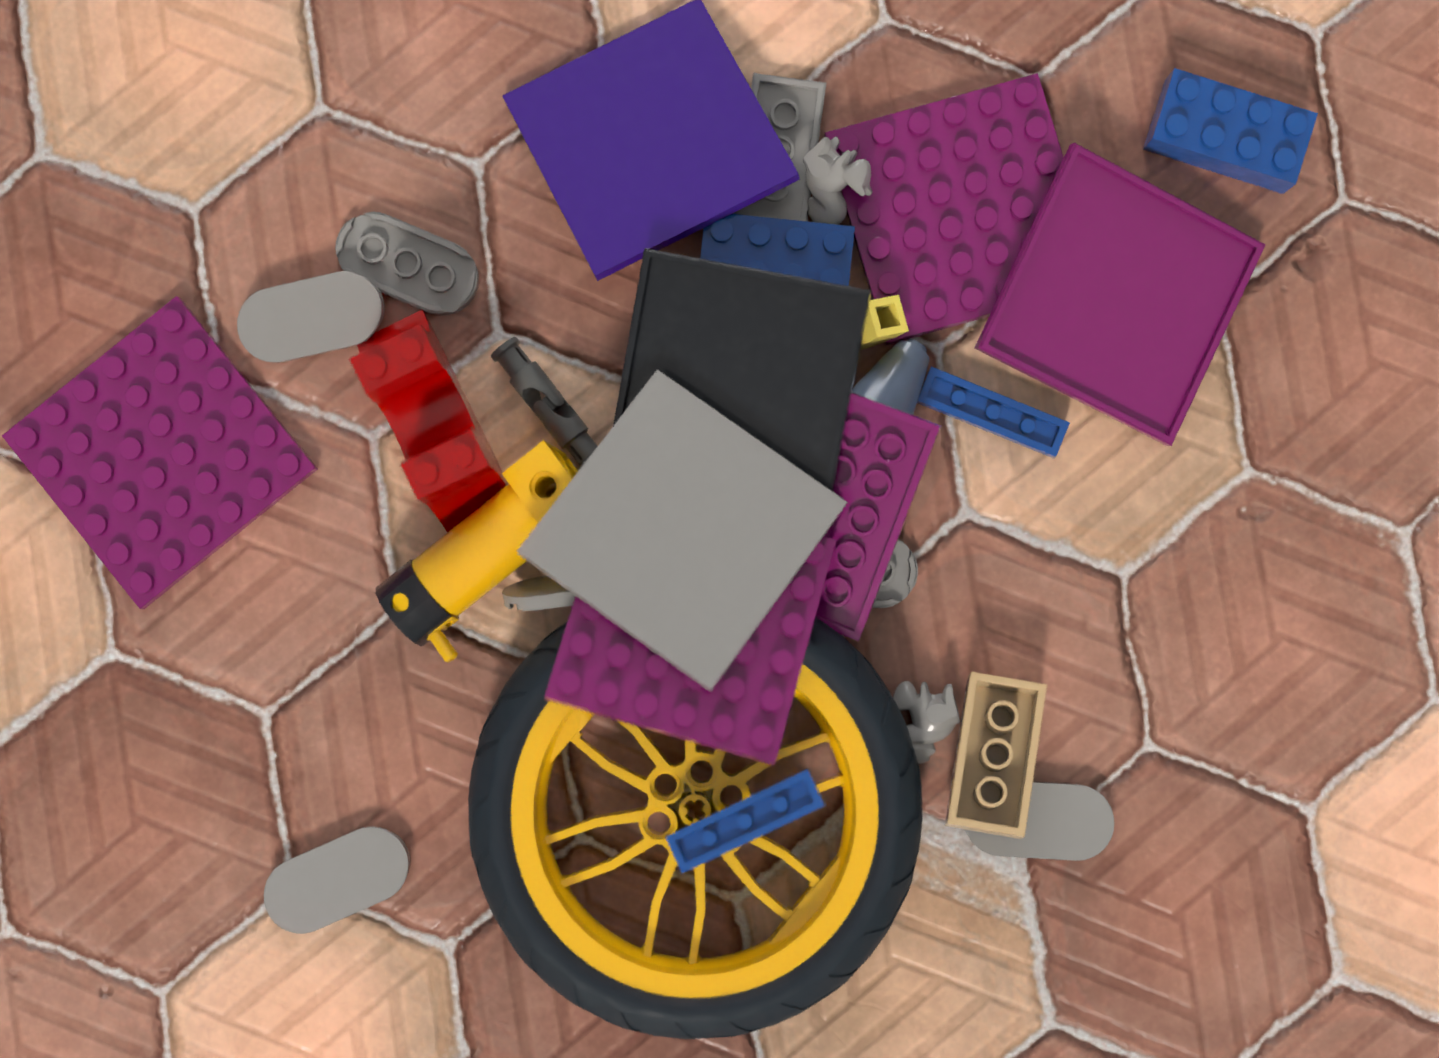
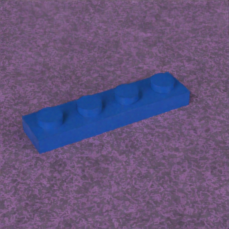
(992, 412)
(745, 821)

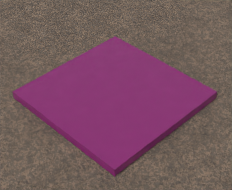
(1120, 295)

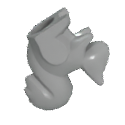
(828, 175)
(931, 716)

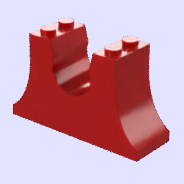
(431, 418)

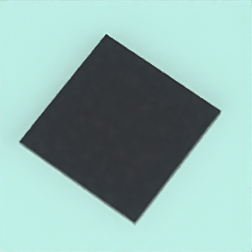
(754, 347)

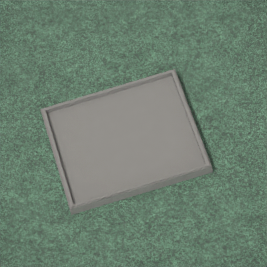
(682, 529)

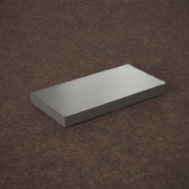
(796, 116)

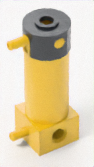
(475, 554)

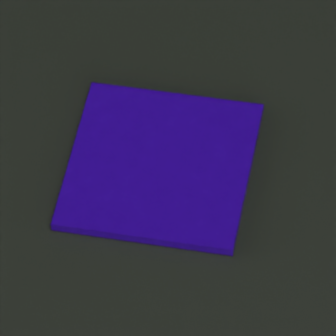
(650, 138)

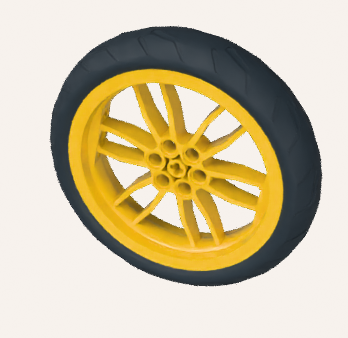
(693, 997)

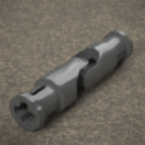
(529, 381)

